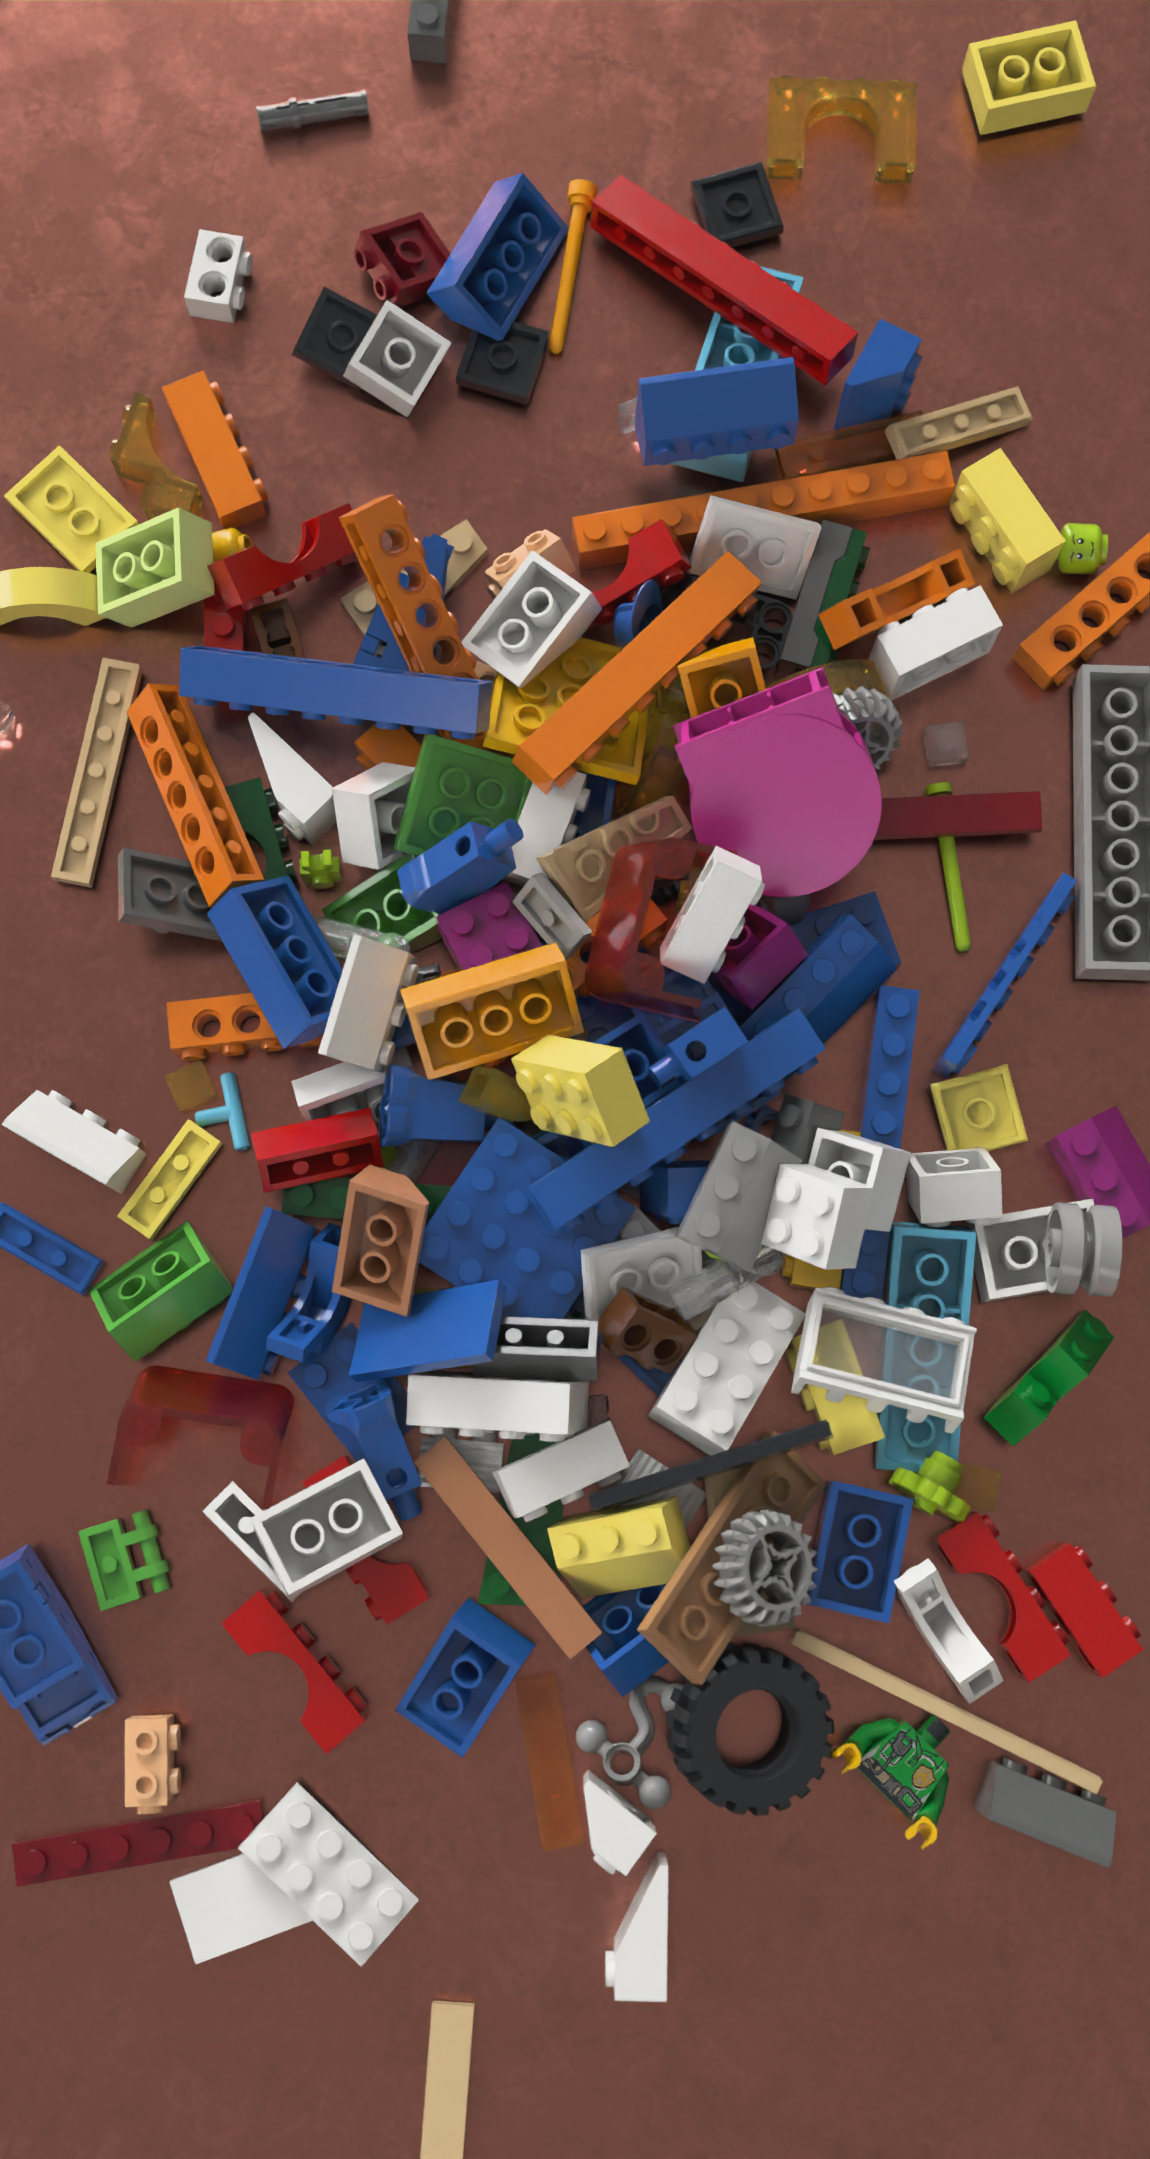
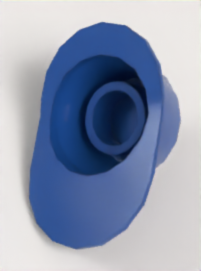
(637, 615)

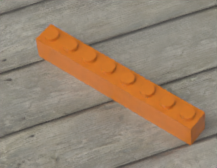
(636, 673)

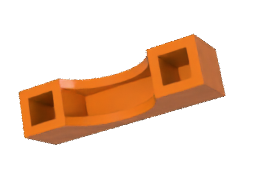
(896, 599)

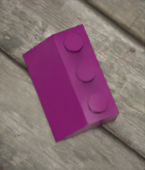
(1106, 1166)

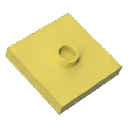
(979, 1110)

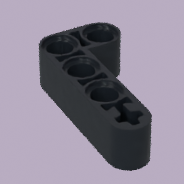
(752, 625)

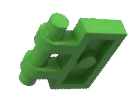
(111, 1561)

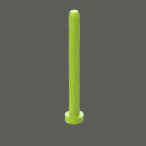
(952, 877)

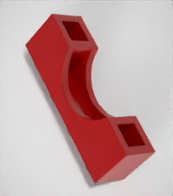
(652, 556)
(250, 573)
(391, 1586)
(1030, 1639)
(331, 1708)

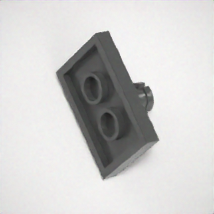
(162, 895)

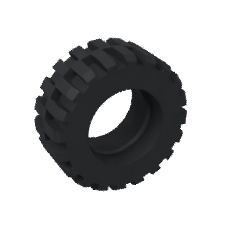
(792, 1759)

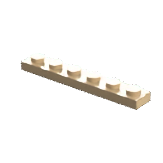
(96, 773)

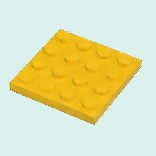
(520, 712)

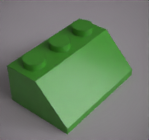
(160, 1291)

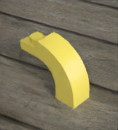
(49, 593)

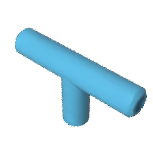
(230, 1112)

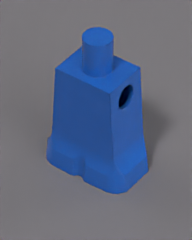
(460, 866)
(426, 1111)
(373, 1421)

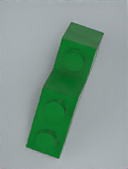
(1050, 1378)

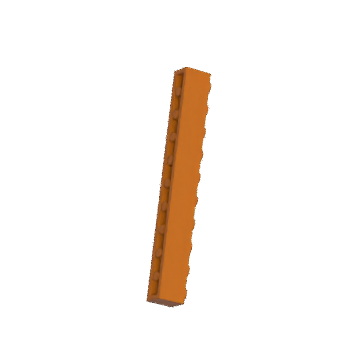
(832, 496)

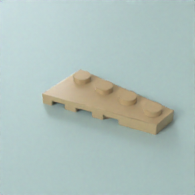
(466, 555)
(584, 864)

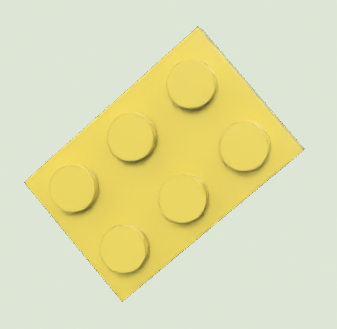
(69, 508)

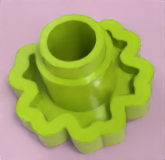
(933, 1486)

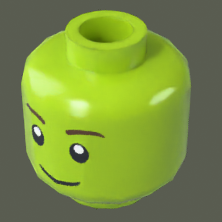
(1083, 549)

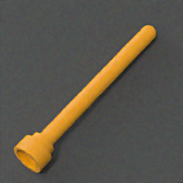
(580, 197)

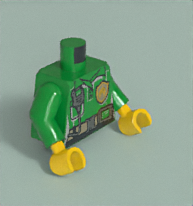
(903, 1768)

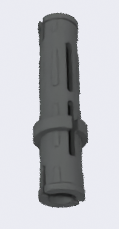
(312, 110)

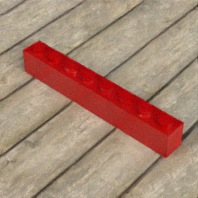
(723, 279)

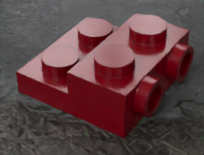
(401, 258)

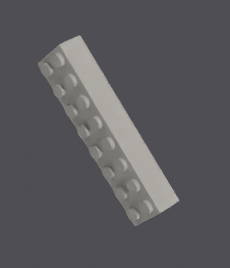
(1112, 821)

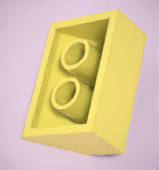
(848, 1419)
(620, 1546)

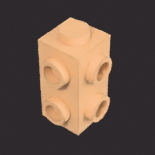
(544, 544)
(150, 1762)

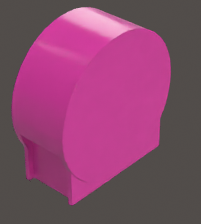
(783, 784)

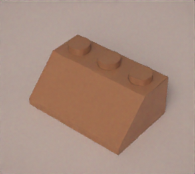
(381, 1240)

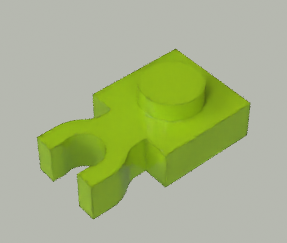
(320, 869)

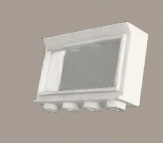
(885, 1356)

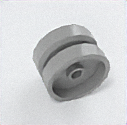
(1083, 1249)

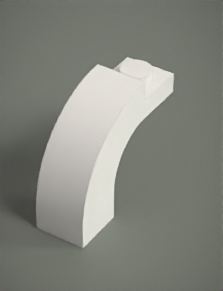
(946, 1631)

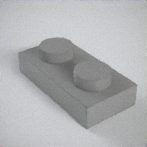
(551, 915)

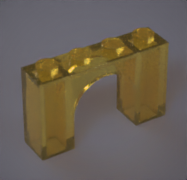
(882, 106)

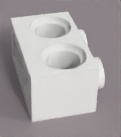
(211, 276)

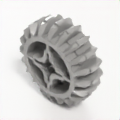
(868, 706)
(753, 1564)

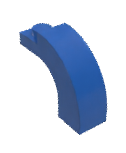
(318, 1309)

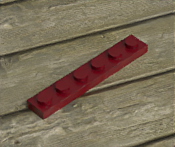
(135, 1843)

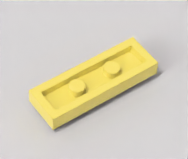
(170, 1179)

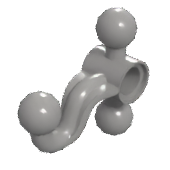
(593, 1738)

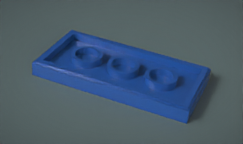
(440, 1332)

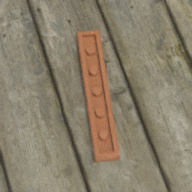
(508, 1547)

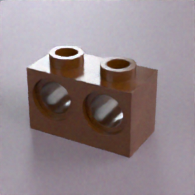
(277, 629)
(645, 1331)

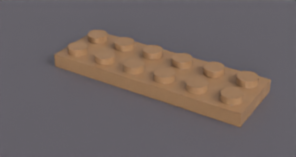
(688, 1618)

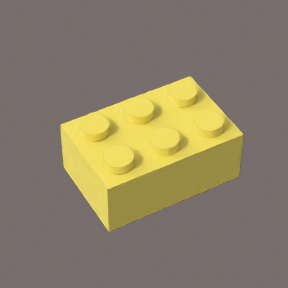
(1028, 77)
(1005, 521)
(580, 1090)

